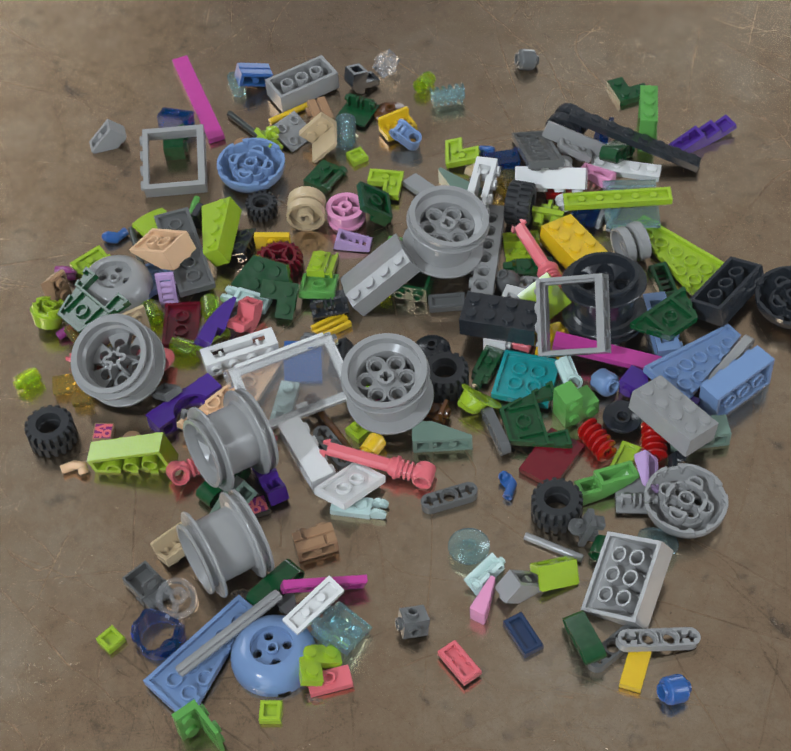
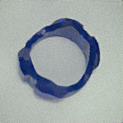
(169, 646)

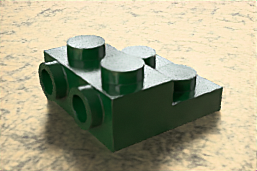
(374, 202)

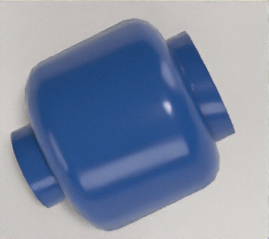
(674, 689)

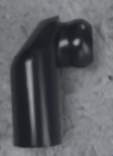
(675, 458)

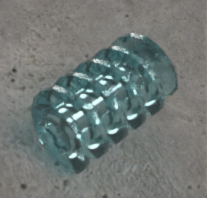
(451, 94)
(345, 131)

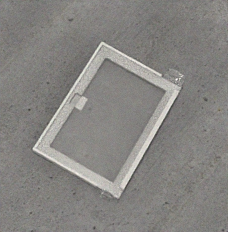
(293, 378)

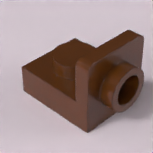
(439, 412)

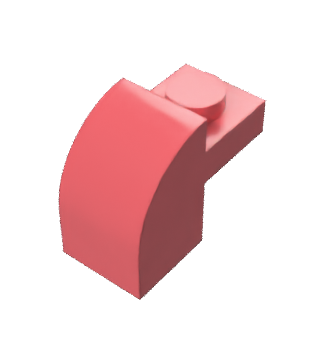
(248, 315)

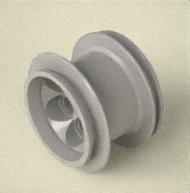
(446, 231)
(385, 364)
(230, 439)
(225, 543)

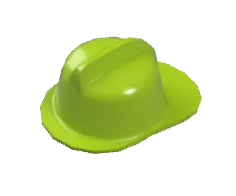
(473, 400)

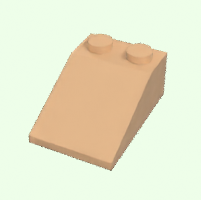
(164, 248)

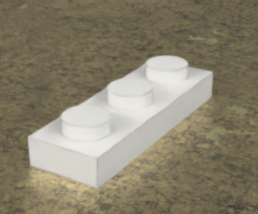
(313, 605)

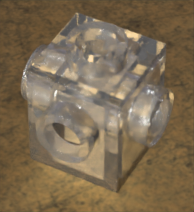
(386, 63)

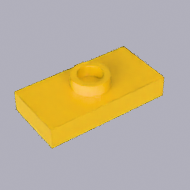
(262, 238)

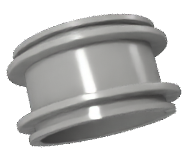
(92, 351)

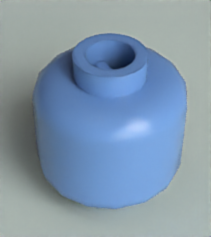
(604, 382)

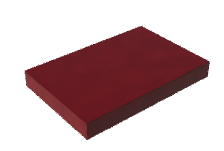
(181, 320)
(550, 462)

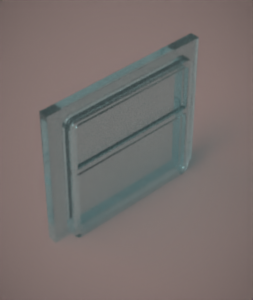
(647, 215)

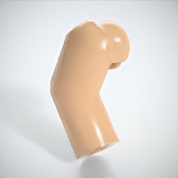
(74, 465)

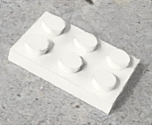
(349, 485)

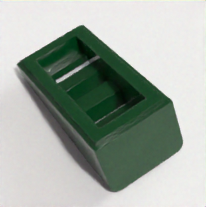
(661, 268)

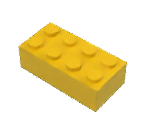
(568, 240)

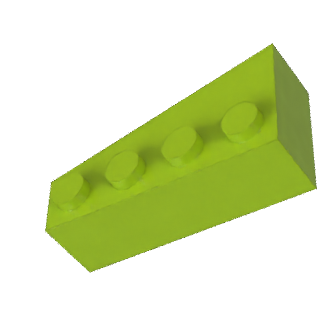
(219, 230)
(132, 454)

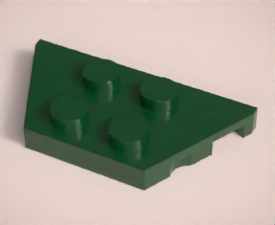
(261, 268)
(667, 317)

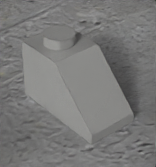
(108, 137)
(517, 586)

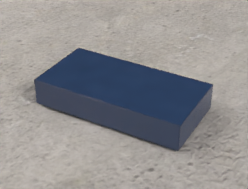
(523, 634)

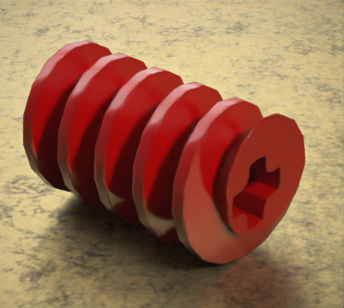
(597, 440)
(653, 442)

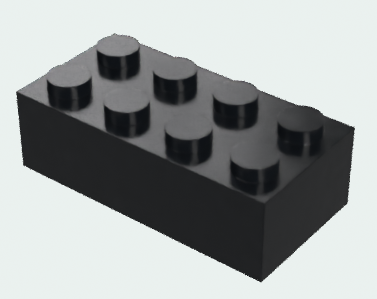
(726, 291)
(498, 318)

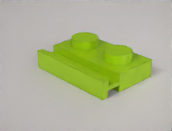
(322, 264)

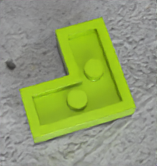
(457, 156)
(388, 179)
(314, 660)

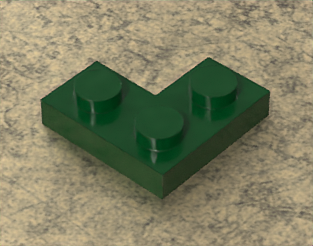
(622, 92)
(284, 293)

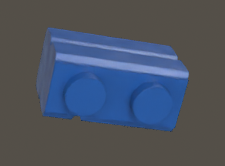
(252, 74)

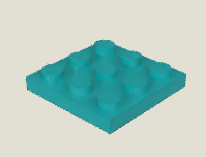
(521, 374)

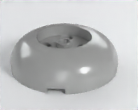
(113, 273)
(691, 484)

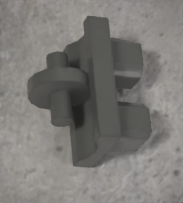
(587, 527)

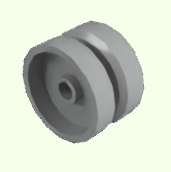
(631, 241)

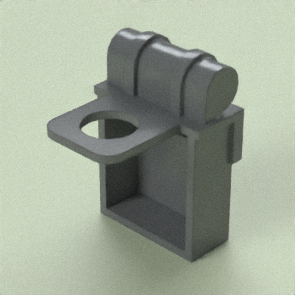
(143, 583)

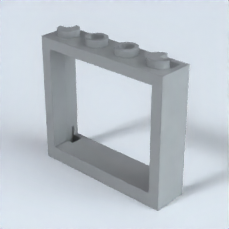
(174, 188)
(602, 301)

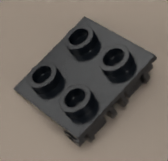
(243, 244)
(329, 307)

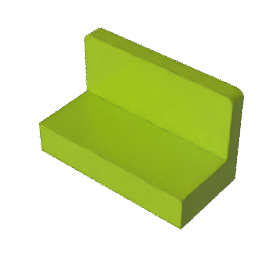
(556, 572)

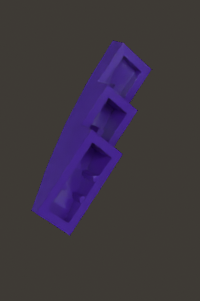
(708, 133)

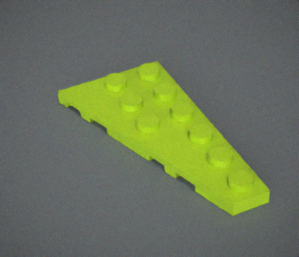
(685, 260)

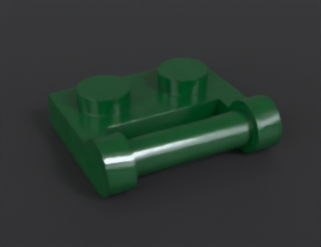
(321, 173)

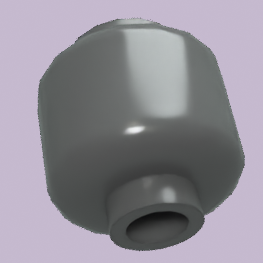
(526, 59)

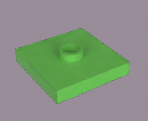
(318, 287)

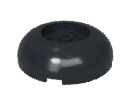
(774, 296)

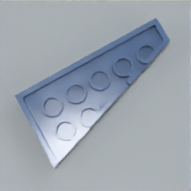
(694, 362)
(179, 690)

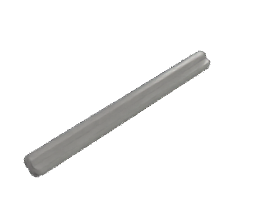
(228, 633)

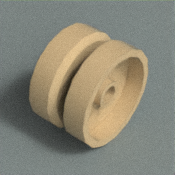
(306, 208)

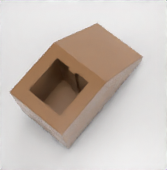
(56, 286)

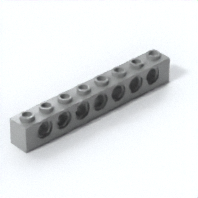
(486, 272)

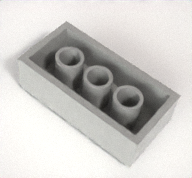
(302, 83)
(673, 415)

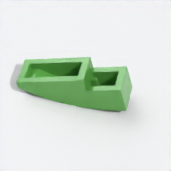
(607, 481)

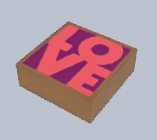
(103, 431)

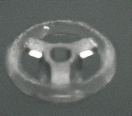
(177, 591)

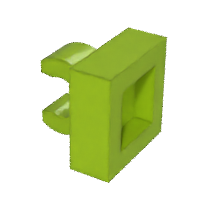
(356, 432)

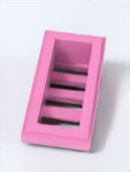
(598, 174)
(481, 605)

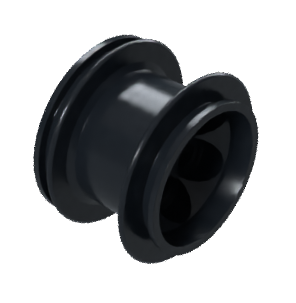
(626, 287)

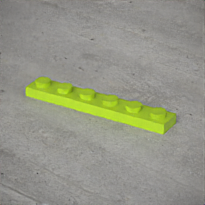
(617, 198)

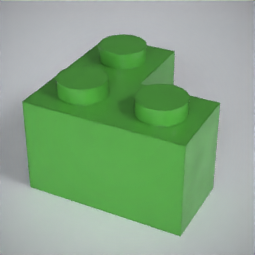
(574, 404)

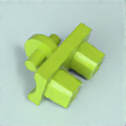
(271, 133)
(546, 212)

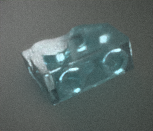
(340, 628)

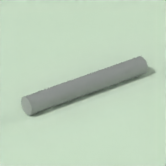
(553, 547)

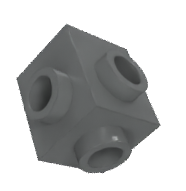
(412, 621)

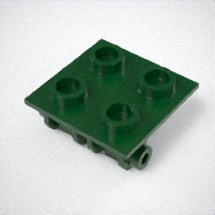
(360, 108)

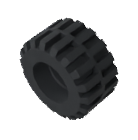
(519, 202)
(448, 364)
(53, 442)
(556, 491)

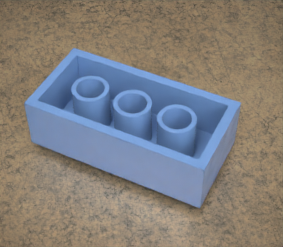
(736, 382)

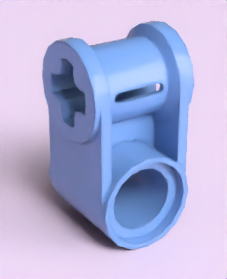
(404, 132)

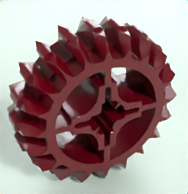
(283, 253)

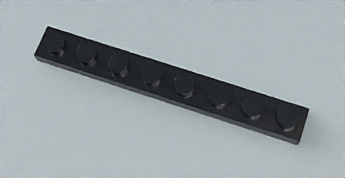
(634, 139)

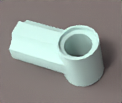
(568, 371)

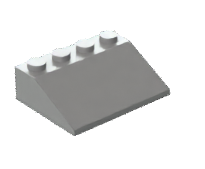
(379, 275)
(627, 579)

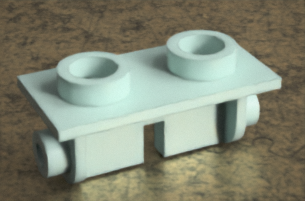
(488, 567)

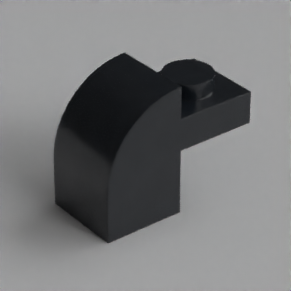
(359, 78)

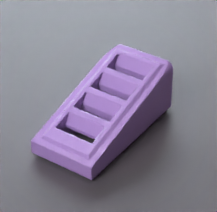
(344, 243)
(168, 289)
(647, 466)

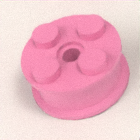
(345, 212)

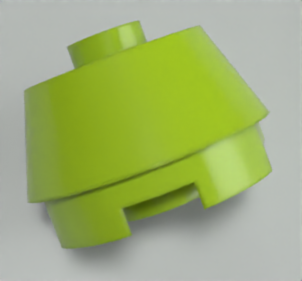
(45, 313)

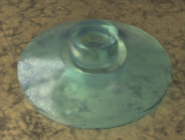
(658, 534)
(468, 539)

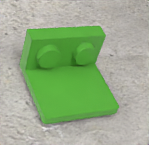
(194, 717)

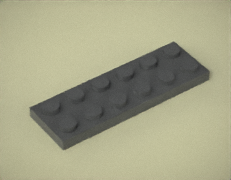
(537, 150)
(194, 272)

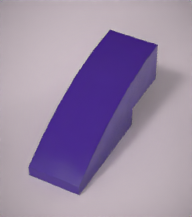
(215, 324)
(271, 486)

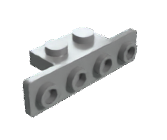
(572, 142)

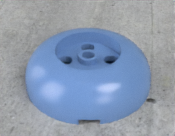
(242, 169)
(277, 667)

